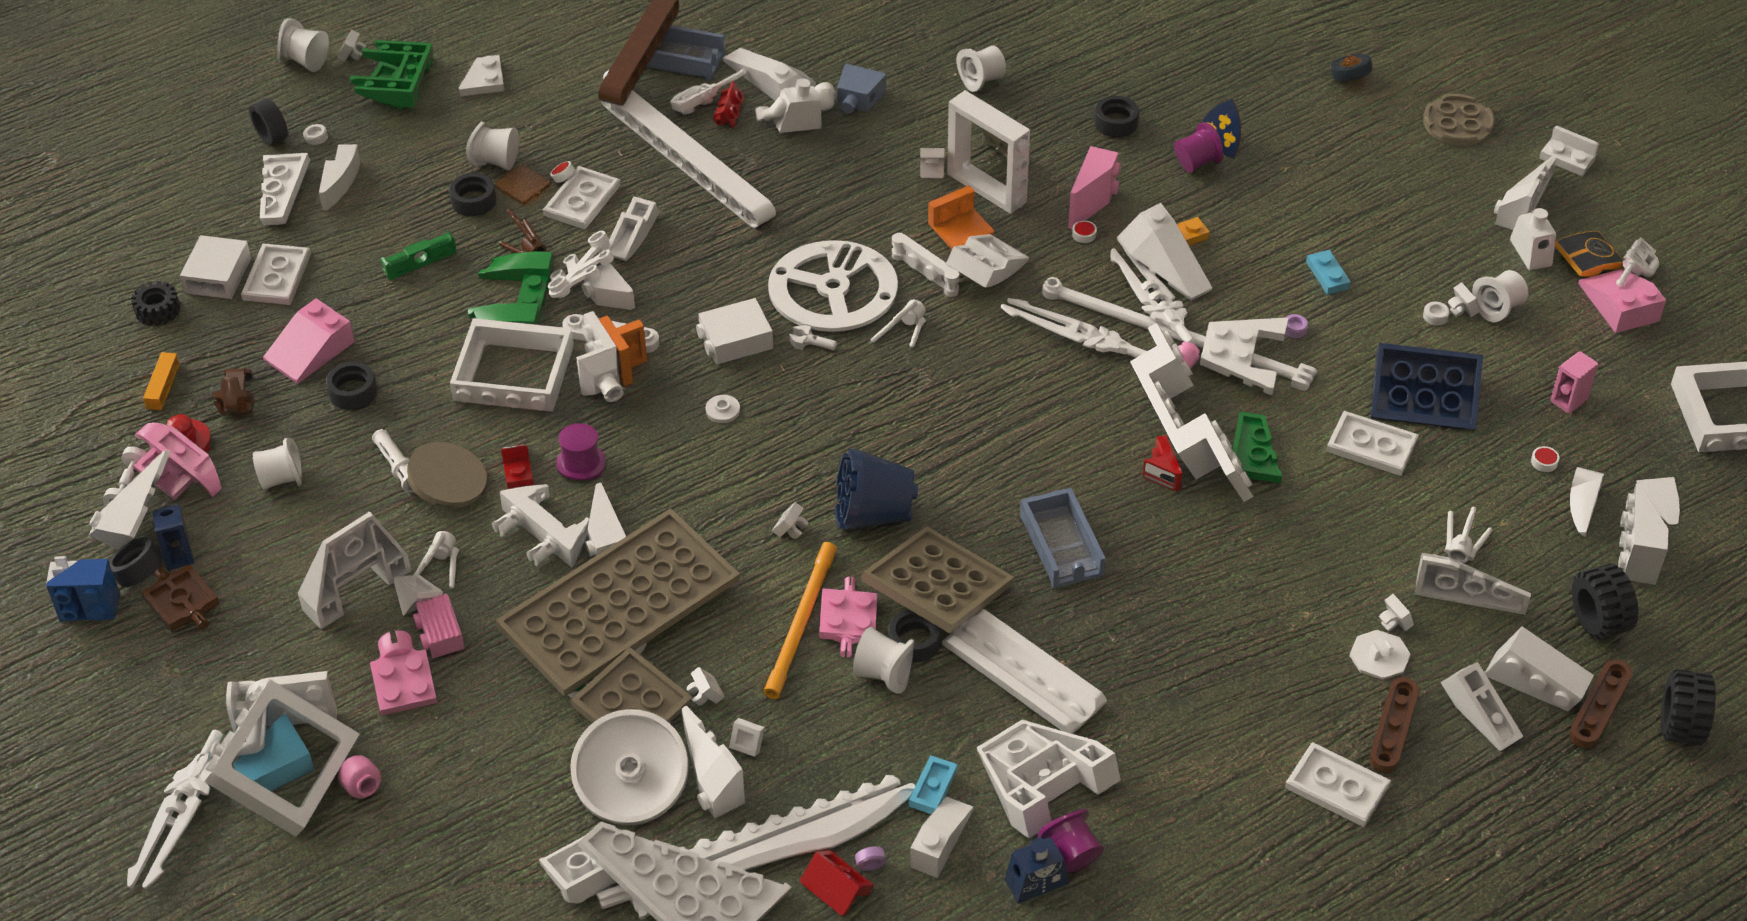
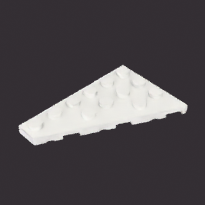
(678, 882)

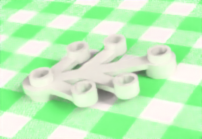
(582, 269)

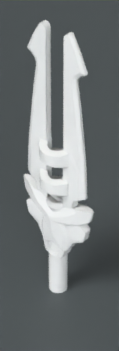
(1167, 311)
(1101, 339)
(188, 782)

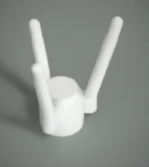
(910, 315)
(1461, 546)
(442, 548)

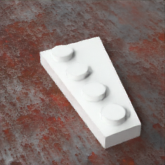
(281, 184)

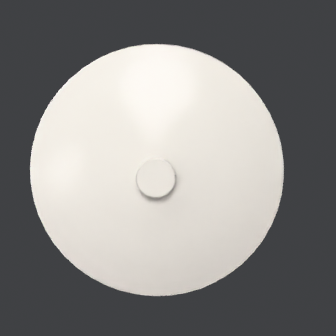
(629, 767)

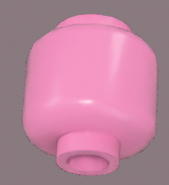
(359, 776)

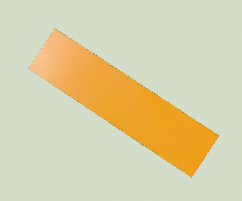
(161, 381)

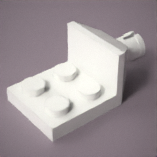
(599, 366)

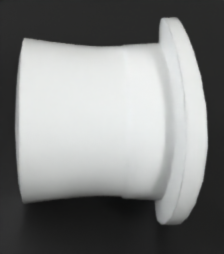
(980, 66)
(1499, 295)
(278, 465)

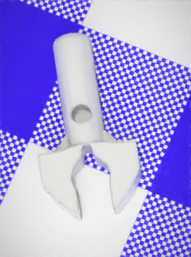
(803, 336)

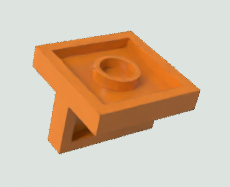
(629, 344)

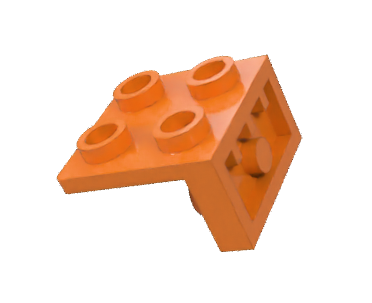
(955, 217)

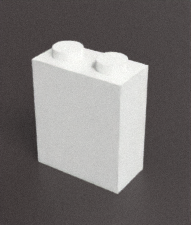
(215, 267)
(735, 331)

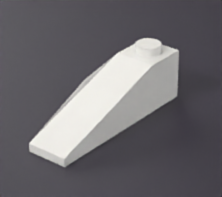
(765, 73)
(1524, 195)
(1161, 247)
(123, 515)
(1456, 582)
(715, 768)

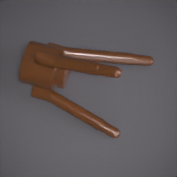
(530, 243)

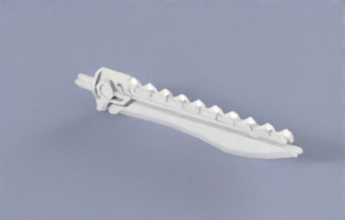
(799, 833)

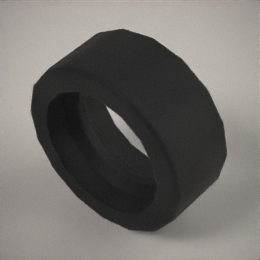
(268, 121)
(1113, 127)
(474, 206)
(356, 398)
(135, 561)
(909, 619)

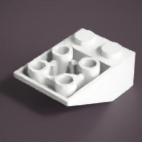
(1643, 539)

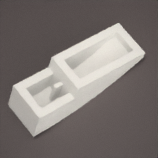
(339, 175)
(632, 228)

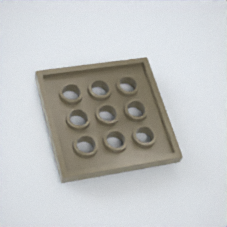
(908, 591)

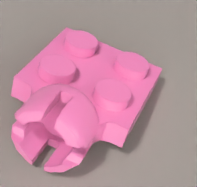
(401, 675)

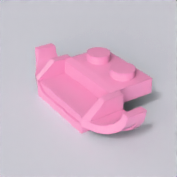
(184, 465)

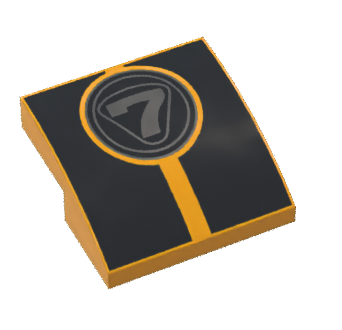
(1589, 253)

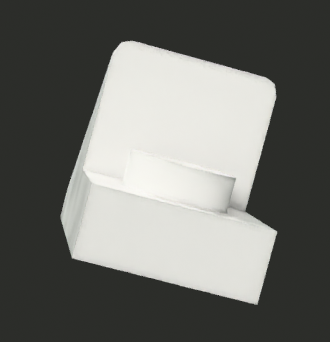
(931, 162)

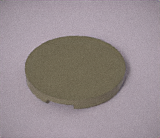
(1458, 120)
(446, 474)

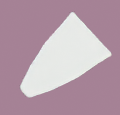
(1664, 497)

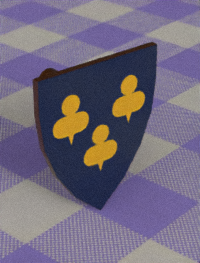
(1227, 122)

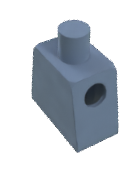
(860, 88)

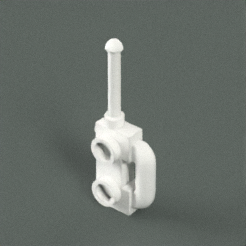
(702, 94)
(1636, 261)

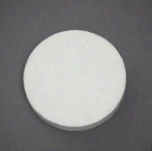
(722, 409)

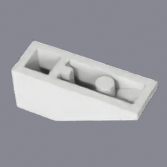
(603, 524)
(1482, 706)
(939, 836)

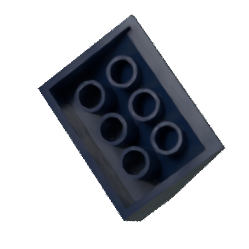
(1426, 386)

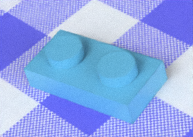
(1328, 272)
(932, 784)

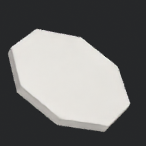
(1380, 655)

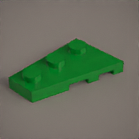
(1255, 448)

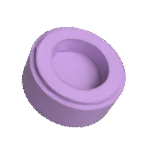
(1296, 326)
(870, 858)

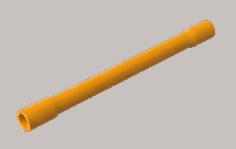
(779, 673)

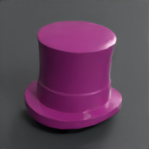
(1199, 148)
(579, 453)
(1073, 839)

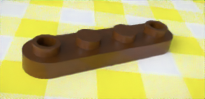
(1600, 704)
(1394, 725)

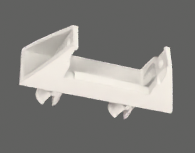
(526, 511)

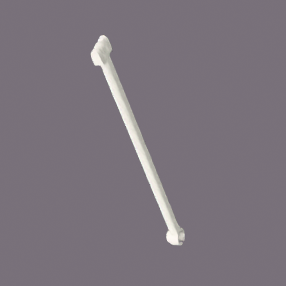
(1053, 289)

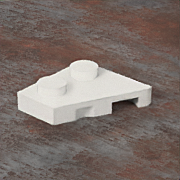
(483, 77)

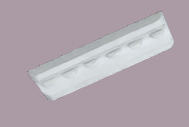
(1025, 671)

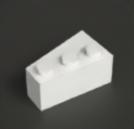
(1539, 670)

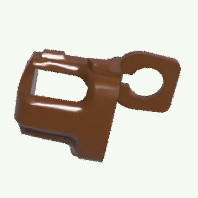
(232, 397)

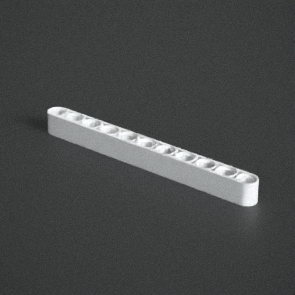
(694, 160)

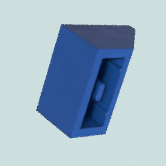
(85, 591)

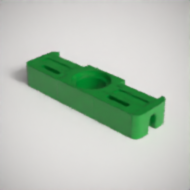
(433, 251)

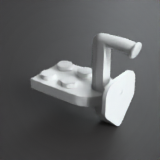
(310, 686)

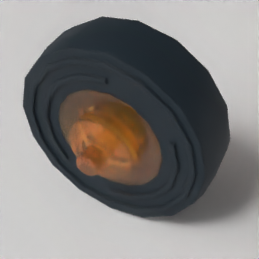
(1351, 67)

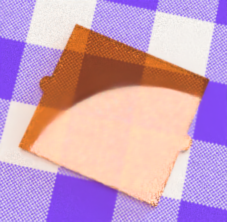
(522, 184)

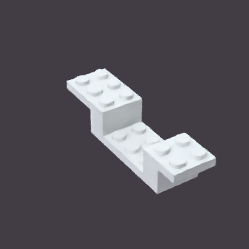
(1199, 441)

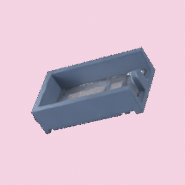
(689, 52)
(1062, 537)

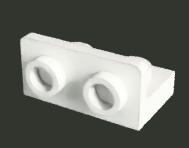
(1572, 151)

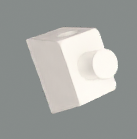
(1534, 239)

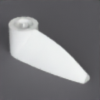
(1583, 497)

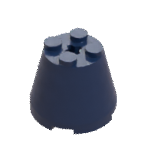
(872, 491)

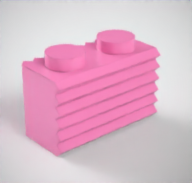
(1574, 382)
(439, 626)

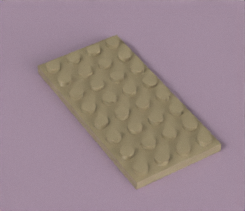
(617, 601)

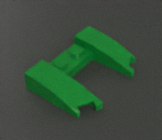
(402, 90)
(534, 271)

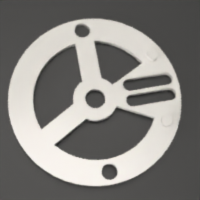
(840, 318)

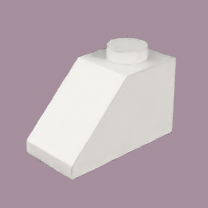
(609, 289)

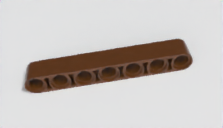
(638, 51)

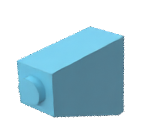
(280, 760)

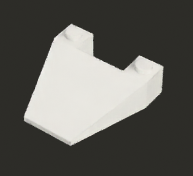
(342, 558)
(1039, 763)

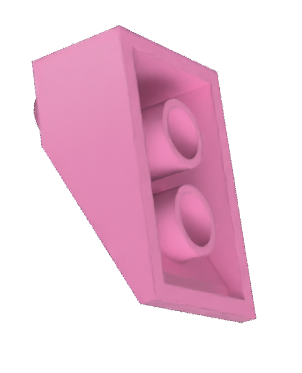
(1094, 184)
(1626, 306)
(309, 341)

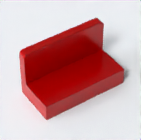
(834, 881)

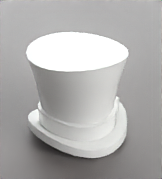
(302, 45)
(492, 146)
(883, 660)

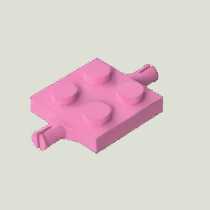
(846, 615)

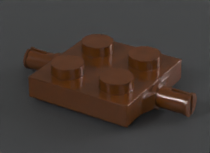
(180, 598)

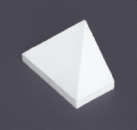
(414, 589)

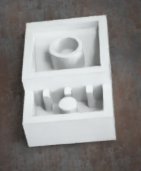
(986, 259)

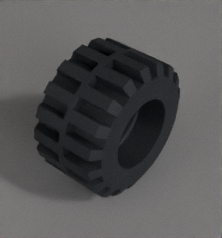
(1605, 601)
(1688, 707)

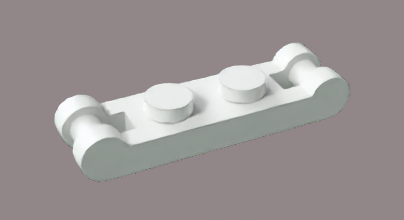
(926, 263)

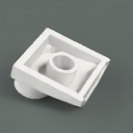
(576, 873)

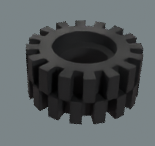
(155, 293)

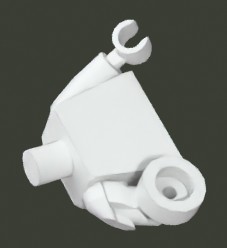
(799, 106)

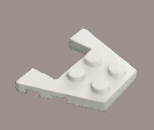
(1231, 348)

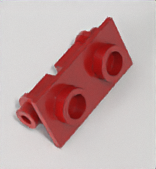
(729, 106)

